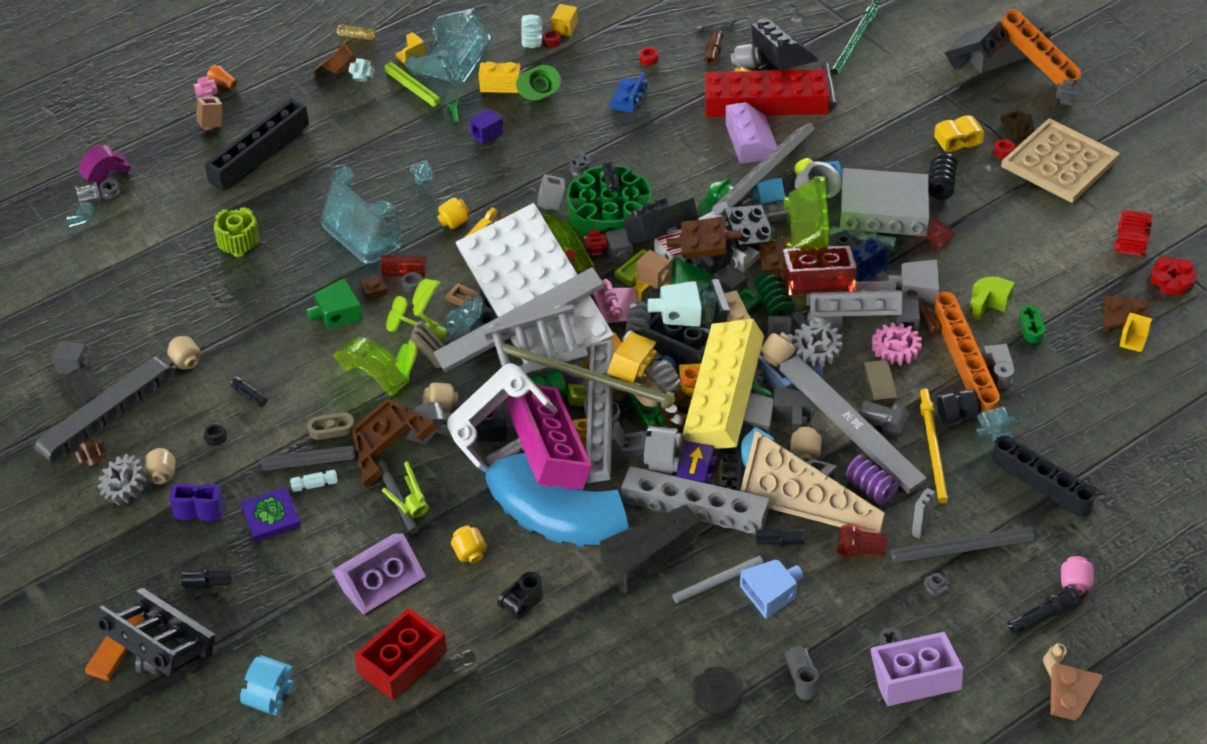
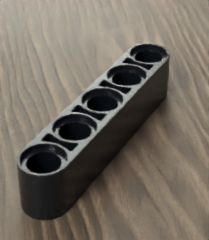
(1044, 476)

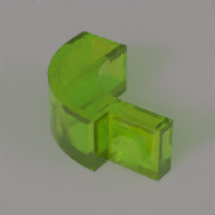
(373, 359)

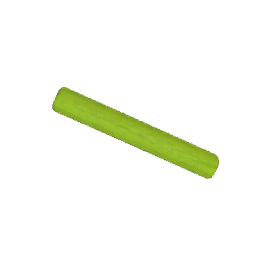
(412, 84)

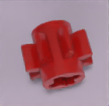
(595, 242)

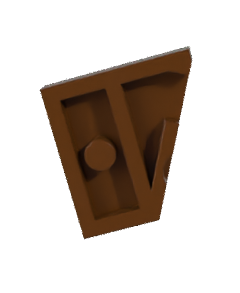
(1118, 308)

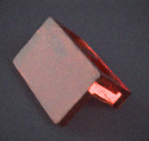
(402, 264)

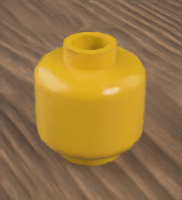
(453, 213)
(468, 544)

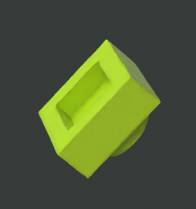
(576, 395)

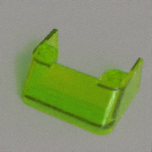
(808, 215)

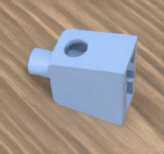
(770, 585)

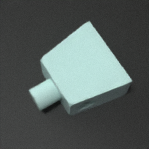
(678, 304)

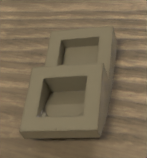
(880, 381)

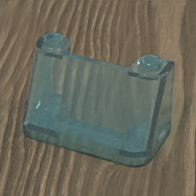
(457, 50)
(360, 227)

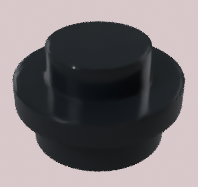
(215, 435)

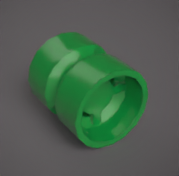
(552, 379)

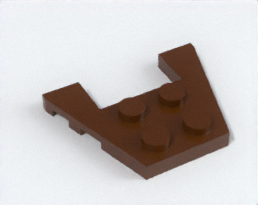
(381, 430)

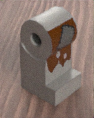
(1001, 364)

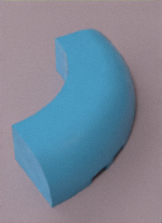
(553, 510)

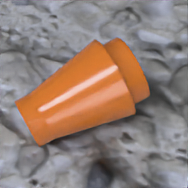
(221, 77)

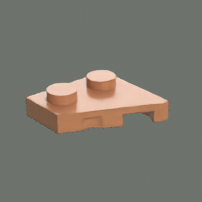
(1071, 690)

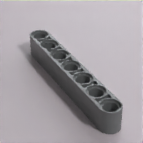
(104, 410)

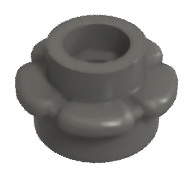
(933, 588)

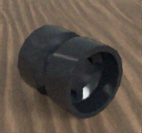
(957, 406)

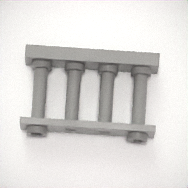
(867, 300)
(574, 355)

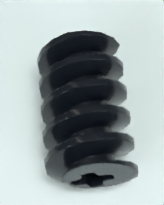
(942, 176)

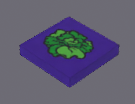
(270, 514)

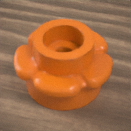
(689, 377)

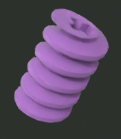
(871, 480)

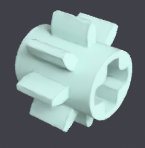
(361, 70)

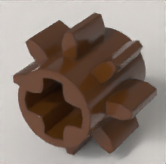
(91, 452)

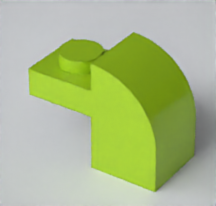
(991, 293)

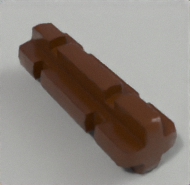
(928, 317)

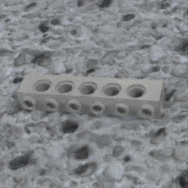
(706, 501)

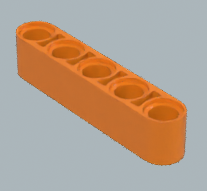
(1030, 40)

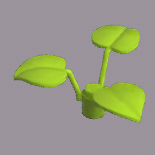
(422, 295)

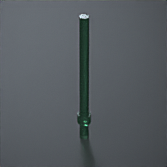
(868, 15)

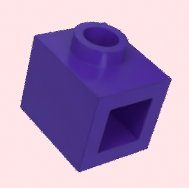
(486, 126)

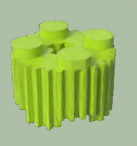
(236, 231)

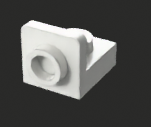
(745, 259)

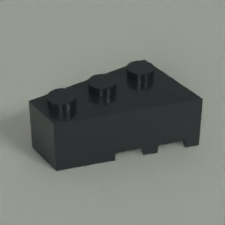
(658, 218)

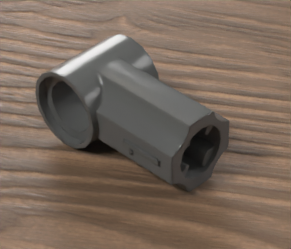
(890, 419)
(803, 673)

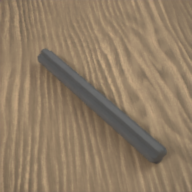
(961, 544)

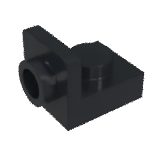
(718, 262)

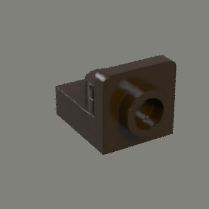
(1020, 122)

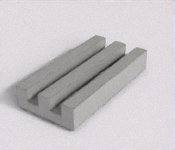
(923, 513)

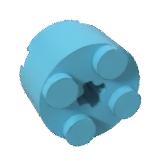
(267, 685)

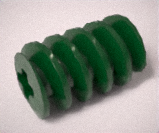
(774, 295)

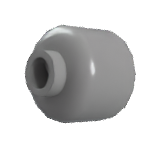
(746, 56)

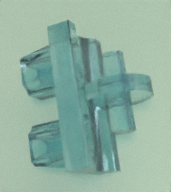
(995, 423)

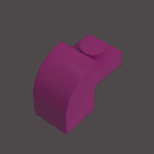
(100, 161)

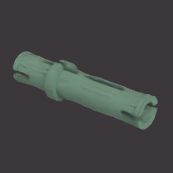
(860, 237)

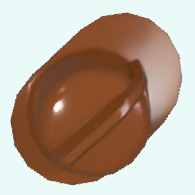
(339, 61)

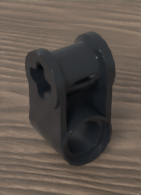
(520, 596)

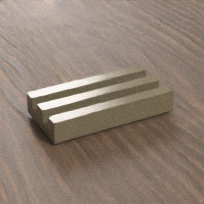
(426, 341)

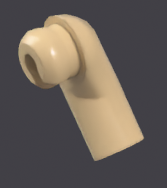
(1054, 655)

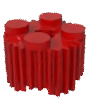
(1133, 233)

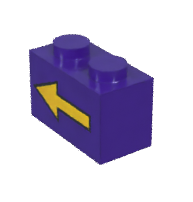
(697, 462)

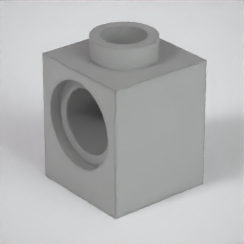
(551, 192)

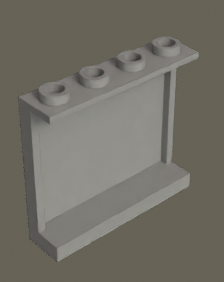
(884, 202)

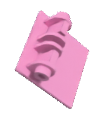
(614, 302)

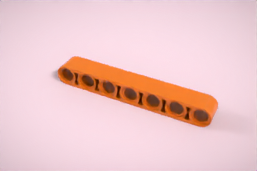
(965, 351)

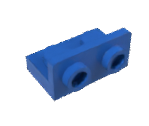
(629, 93)

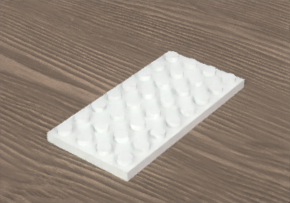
(521, 261)

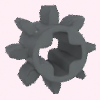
(1066, 92)

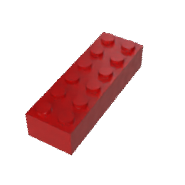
(768, 91)

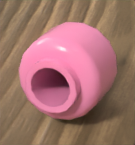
(1077, 573)

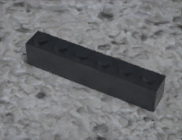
(257, 144)

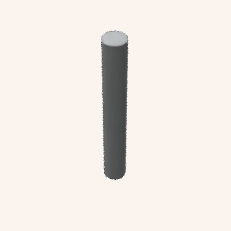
(832, 98)

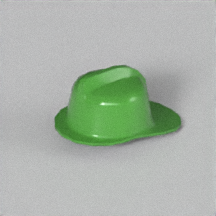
(538, 82)

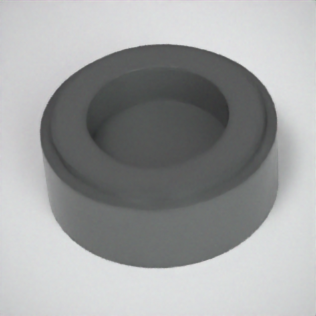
(410, 282)

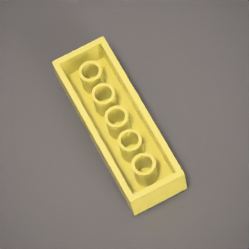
(724, 384)

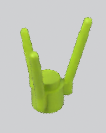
(415, 501)

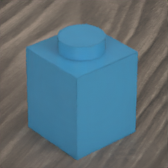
(768, 191)

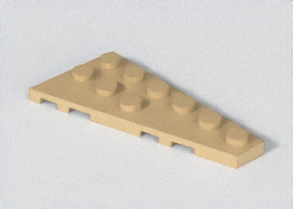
(804, 490)

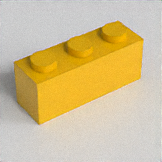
(632, 358)

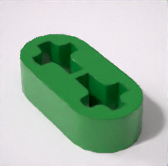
(1035, 323)

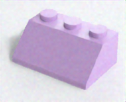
(749, 132)
(379, 573)
(917, 668)

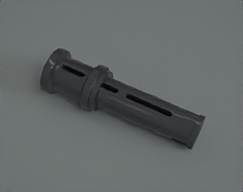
(1053, 606)

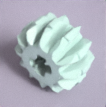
(531, 31)

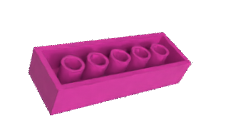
(549, 440)

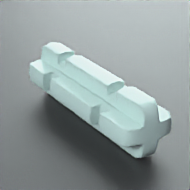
(313, 480)

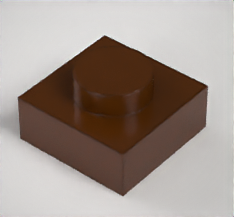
(373, 287)

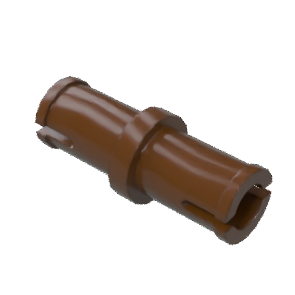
(713, 48)

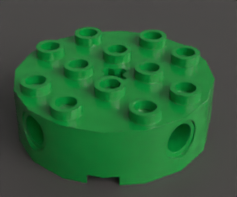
(597, 208)

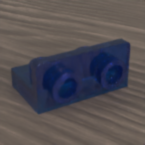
(869, 258)

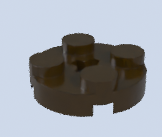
(672, 415)

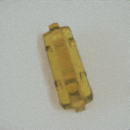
(355, 32)

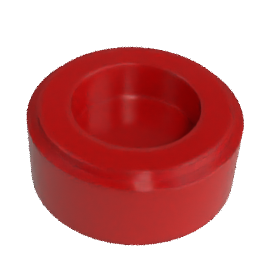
(551, 38)
(649, 56)
(1003, 148)

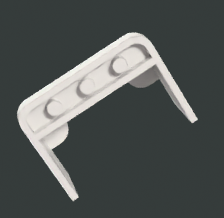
(506, 382)

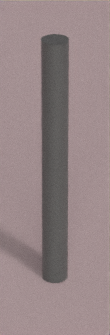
(392, 487)

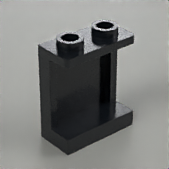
(985, 38)

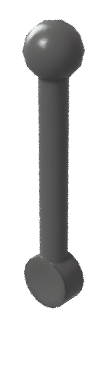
(699, 27)

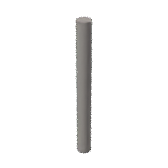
(715, 580)

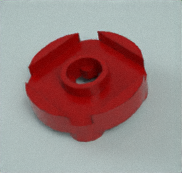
(1166, 267)

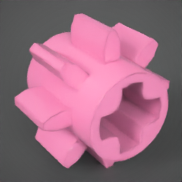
(205, 87)

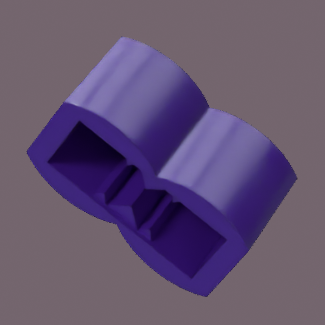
(196, 502)

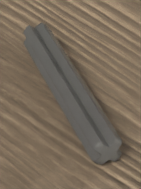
(307, 458)

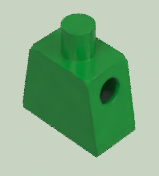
(335, 305)

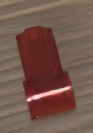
(854, 541)

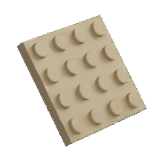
(1060, 160)

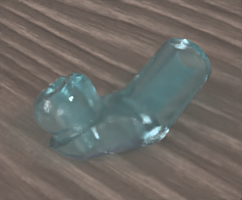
(82, 216)

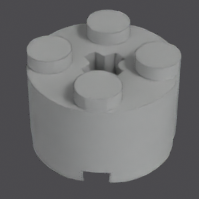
(662, 450)

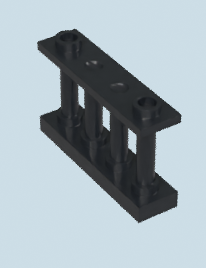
(162, 616)

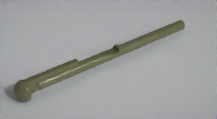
(666, 399)

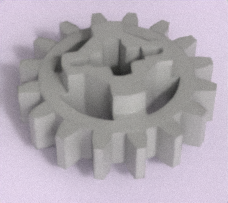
(817, 343)
(122, 479)

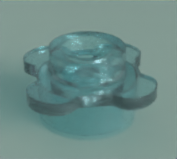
(423, 166)

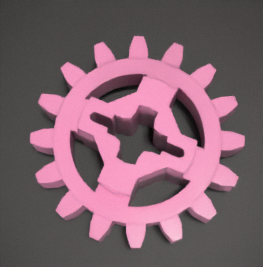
(896, 343)

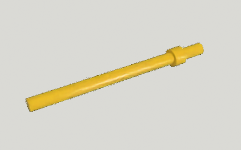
(928, 410)

